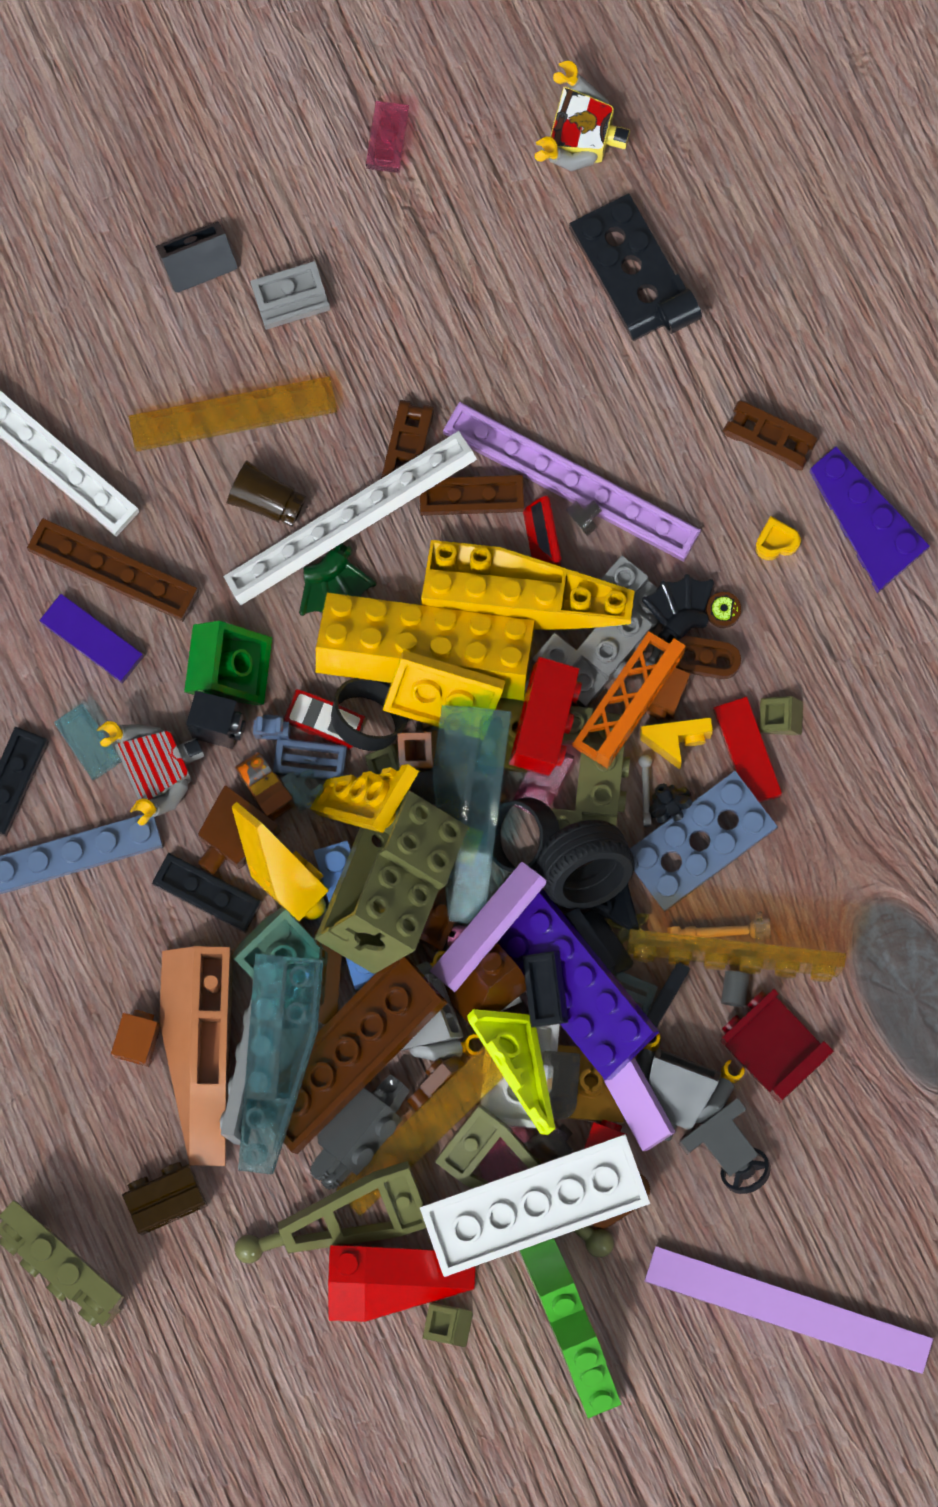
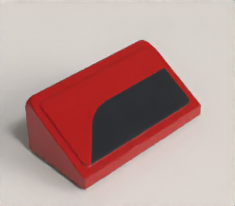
(542, 531)

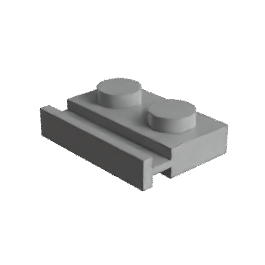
(290, 295)

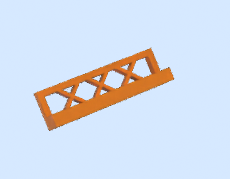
(640, 700)

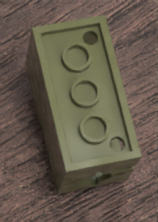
(391, 887)

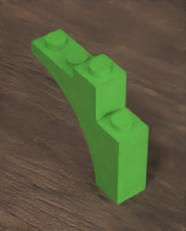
(571, 1327)

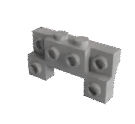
(608, 647)

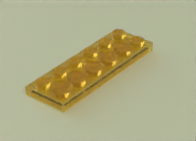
(747, 955)

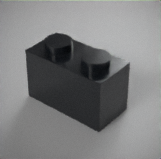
(215, 720)

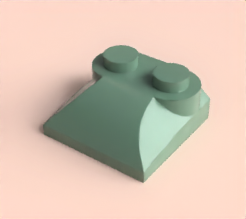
(275, 935)

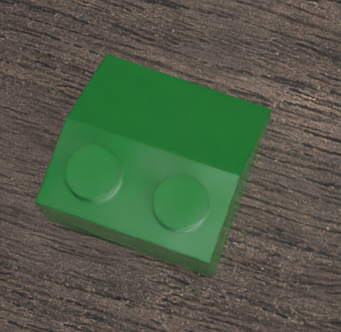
(228, 662)

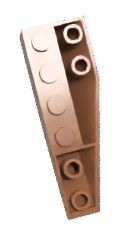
(197, 1043)

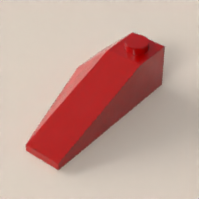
(384, 1281)

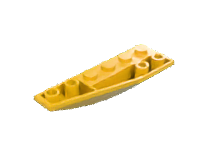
(520, 587)

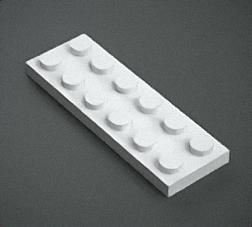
(534, 1205)

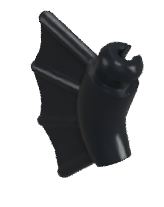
(680, 606)

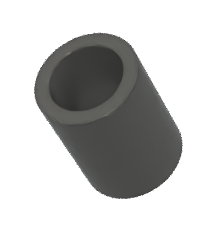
(735, 988)

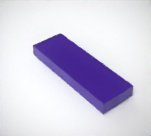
(91, 638)

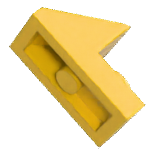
(666, 737)

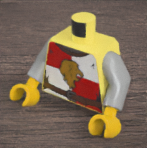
(580, 125)

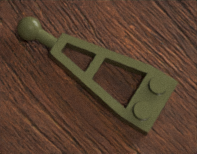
(472, 1145)
(399, 1196)

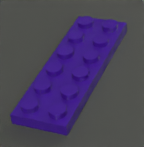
(599, 1010)

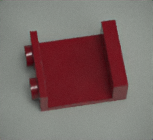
(774, 1045)

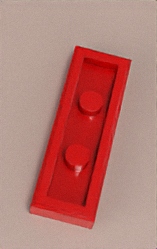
(747, 749)

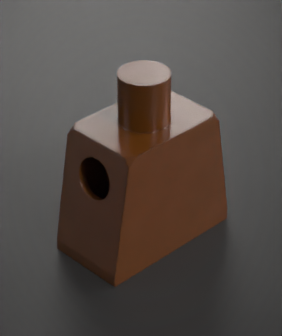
(222, 834)

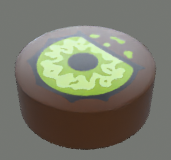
(723, 609)

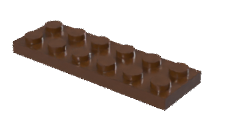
(360, 1044)

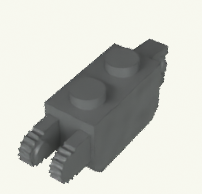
(358, 1132)

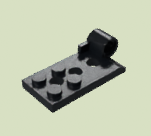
(674, 303)

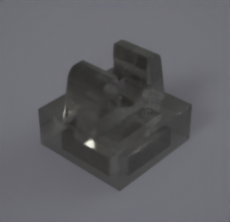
(550, 1146)

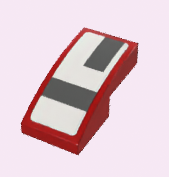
(314, 716)

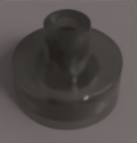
(584, 516)

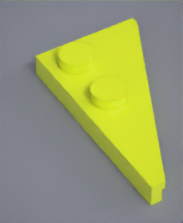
(519, 1058)

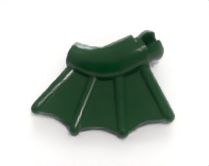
(332, 575)

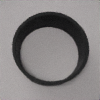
(371, 690)
(546, 822)

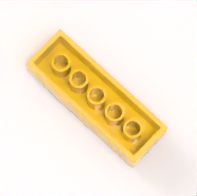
(368, 637)

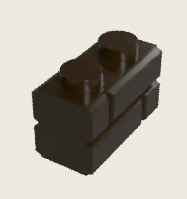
(164, 1198)

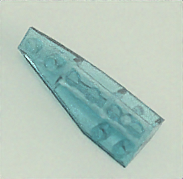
(469, 788)
(278, 1052)

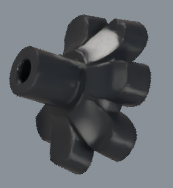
(669, 801)

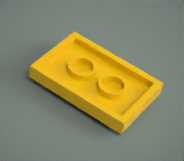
(426, 684)

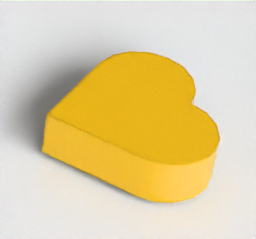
(777, 539)

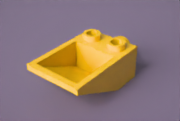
(278, 871)

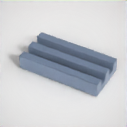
(281, 757)

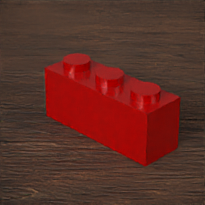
(545, 716)

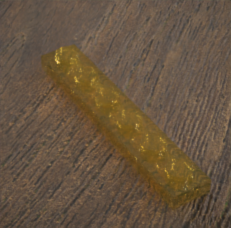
(232, 413)
(431, 1121)

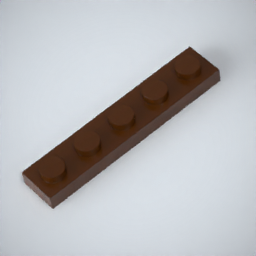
(112, 569)

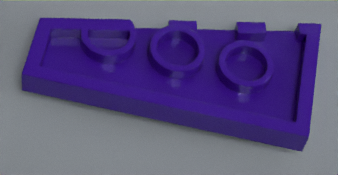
(873, 526)

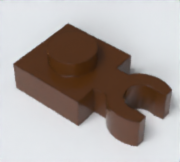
(438, 1075)

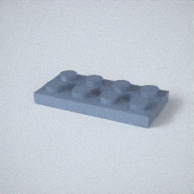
(724, 846)

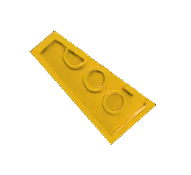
(365, 800)

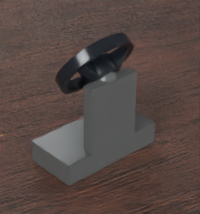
(729, 1148)

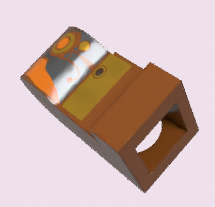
(265, 786)

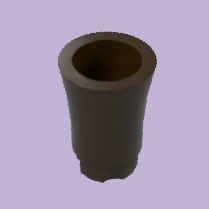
(265, 495)

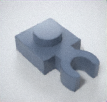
(271, 727)

